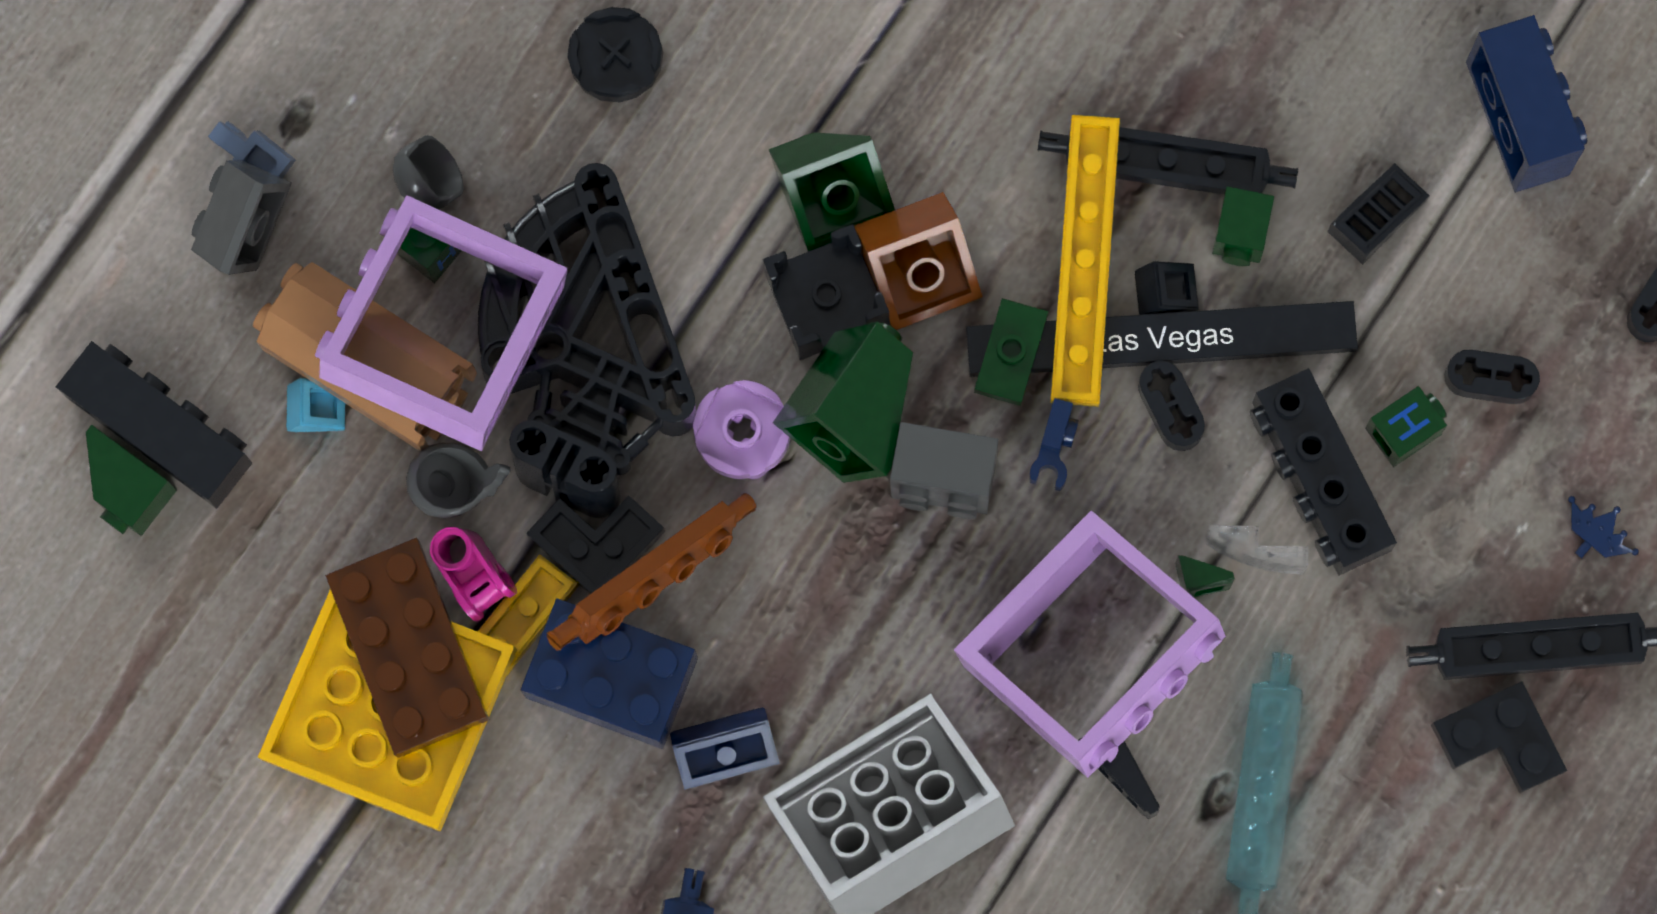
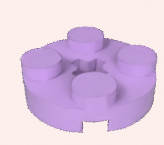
(715, 439)

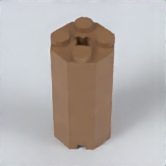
(383, 341)

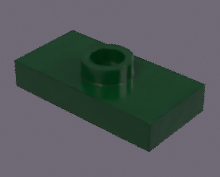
(1011, 352)

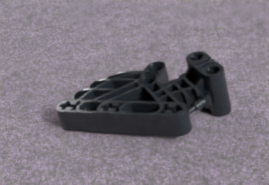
(577, 445)

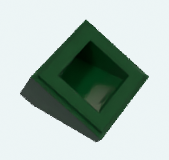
(1202, 578)

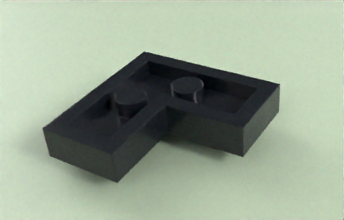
(598, 554)
(1503, 723)

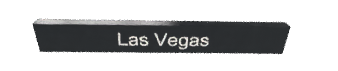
(1203, 336)

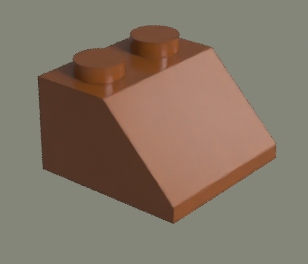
(919, 260)

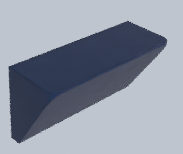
(724, 748)

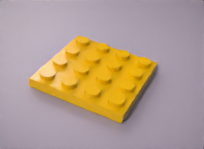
(336, 737)

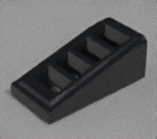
(1352, 239)
(1130, 782)

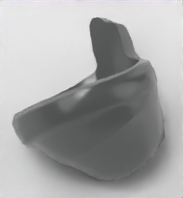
(451, 479)

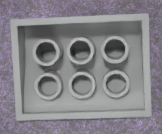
(889, 810)

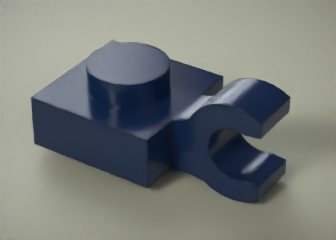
(1059, 432)

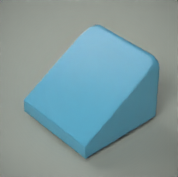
(313, 408)

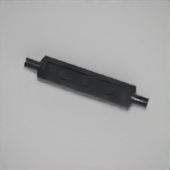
(1186, 162)
(1537, 646)

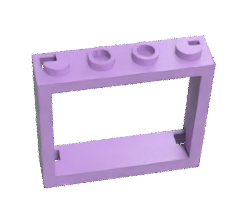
(403, 398)
(1037, 593)

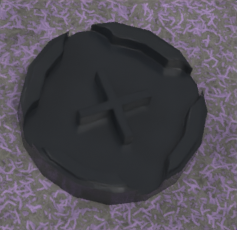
(615, 54)

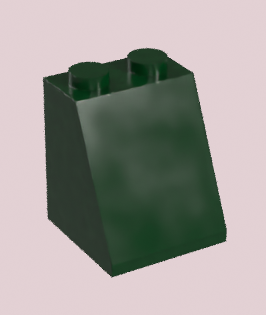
(852, 402)

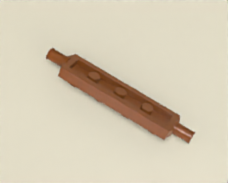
(646, 578)

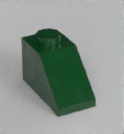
(124, 485)

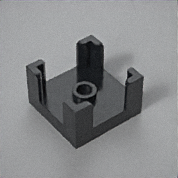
(825, 291)

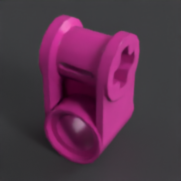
(476, 579)

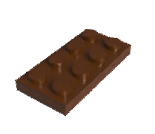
(407, 647)

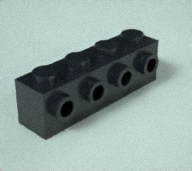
(154, 423)
(1322, 472)

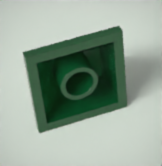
(831, 183)

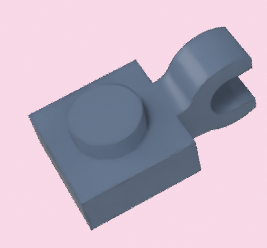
(255, 150)

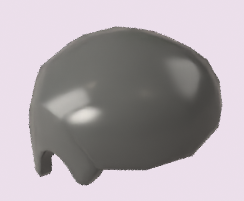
(427, 173)

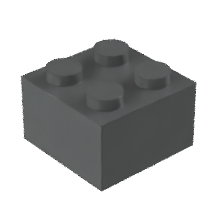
(943, 470)

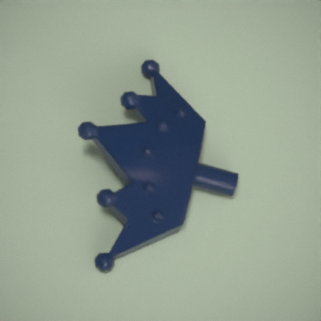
(1598, 531)

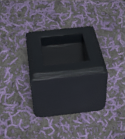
(1166, 288)

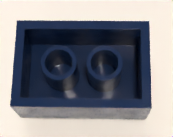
(1526, 103)
(615, 681)

